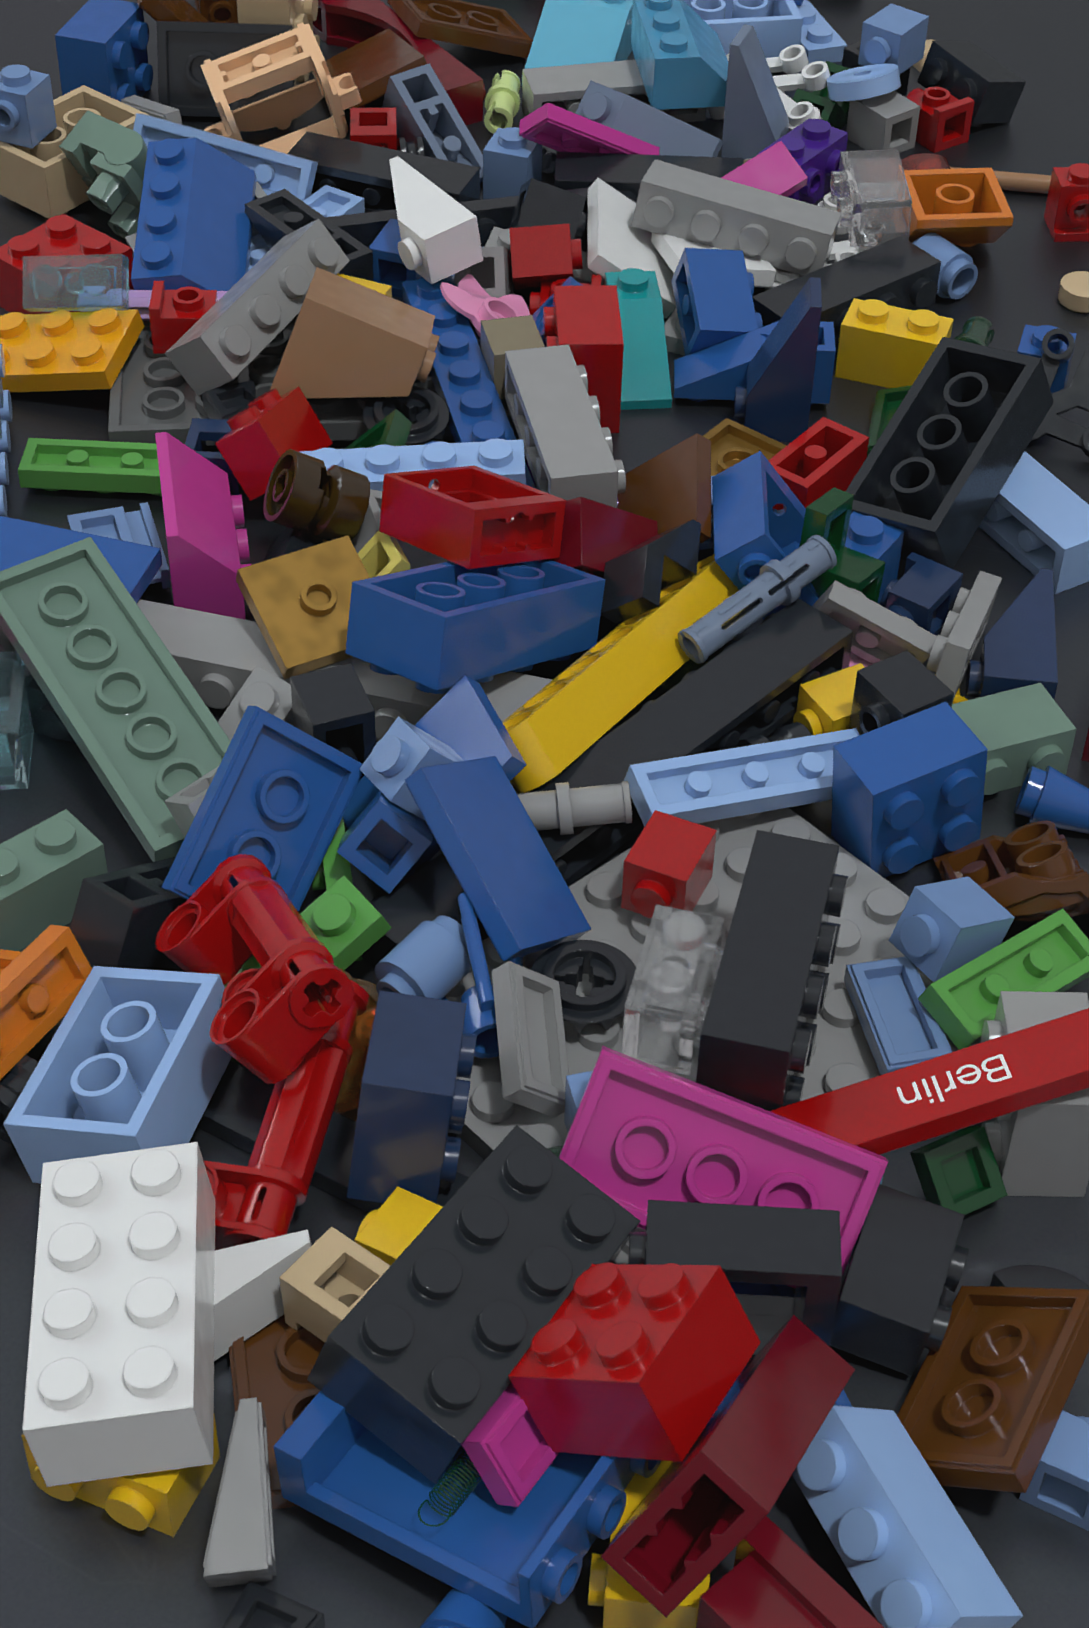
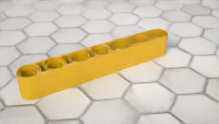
(610, 678)

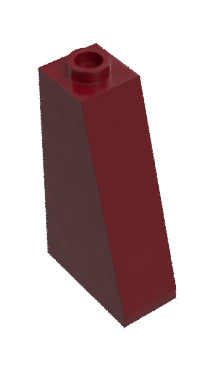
(732, 1470)

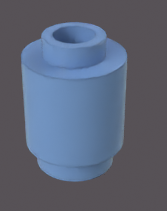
(956, 269)
(426, 960)

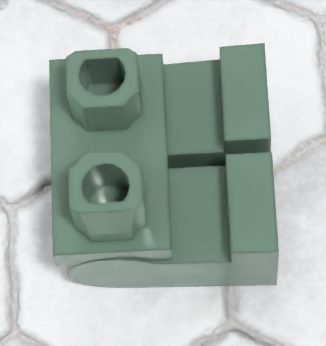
(111, 166)

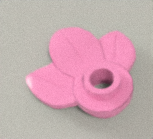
(477, 305)

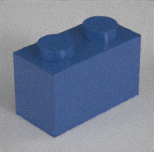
(713, 297)

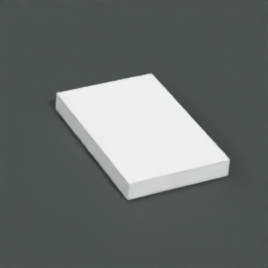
(619, 245)

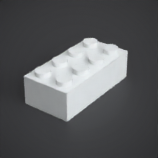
(122, 1316)

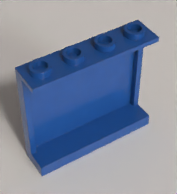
(490, 1551)

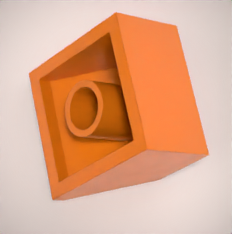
(958, 205)

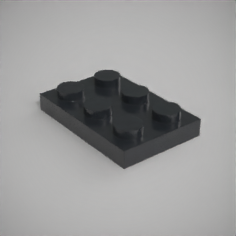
(186, 45)

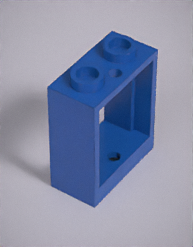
(747, 525)

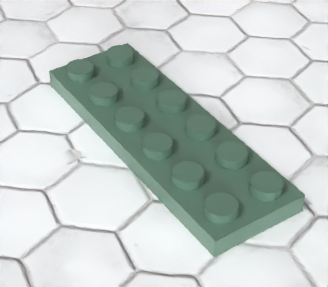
(111, 685)

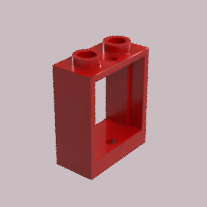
(472, 516)

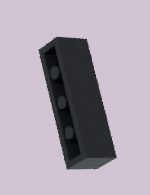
(626, 171)
(367, 172)
(888, 272)

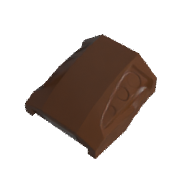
(1025, 872)

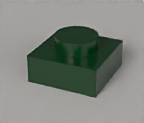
(959, 1171)

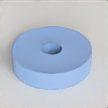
(863, 82)

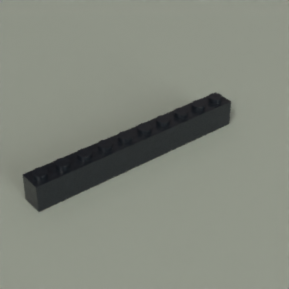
(730, 698)

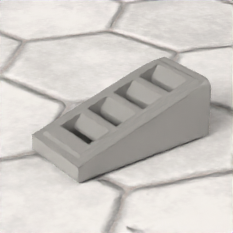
(242, 1523)

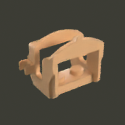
(268, 65)

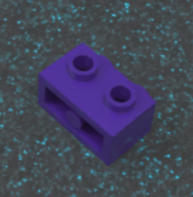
(817, 151)

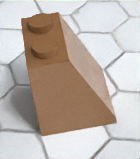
(355, 343)

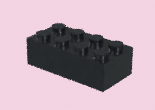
(952, 446)
(771, 972)
(465, 1299)

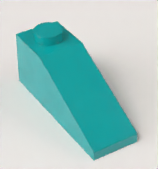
(645, 349)

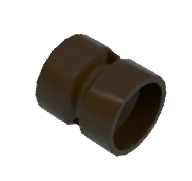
(310, 496)

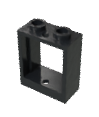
(753, 1247)

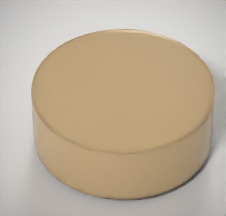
(1075, 291)

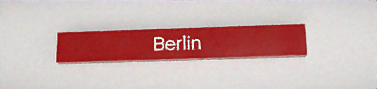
(954, 1088)

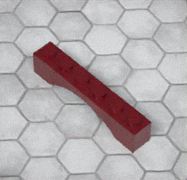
(354, 21)

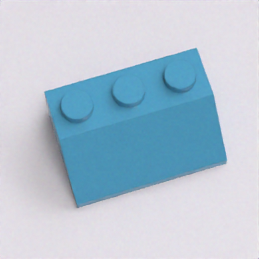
(677, 56)

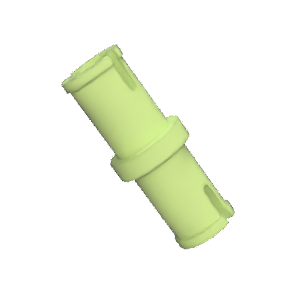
(502, 101)

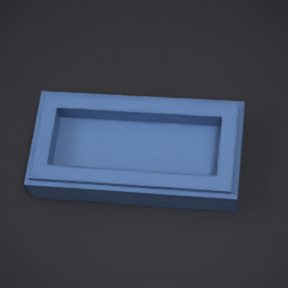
(891, 1015)

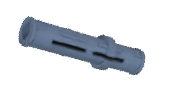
(758, 598)

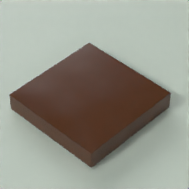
(673, 487)

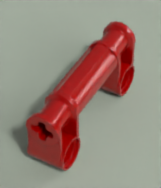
(282, 1006)
(262, 1197)

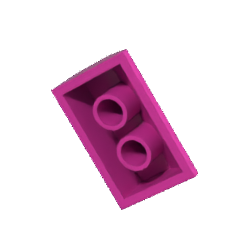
(201, 530)

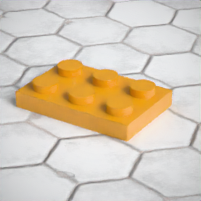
(67, 348)

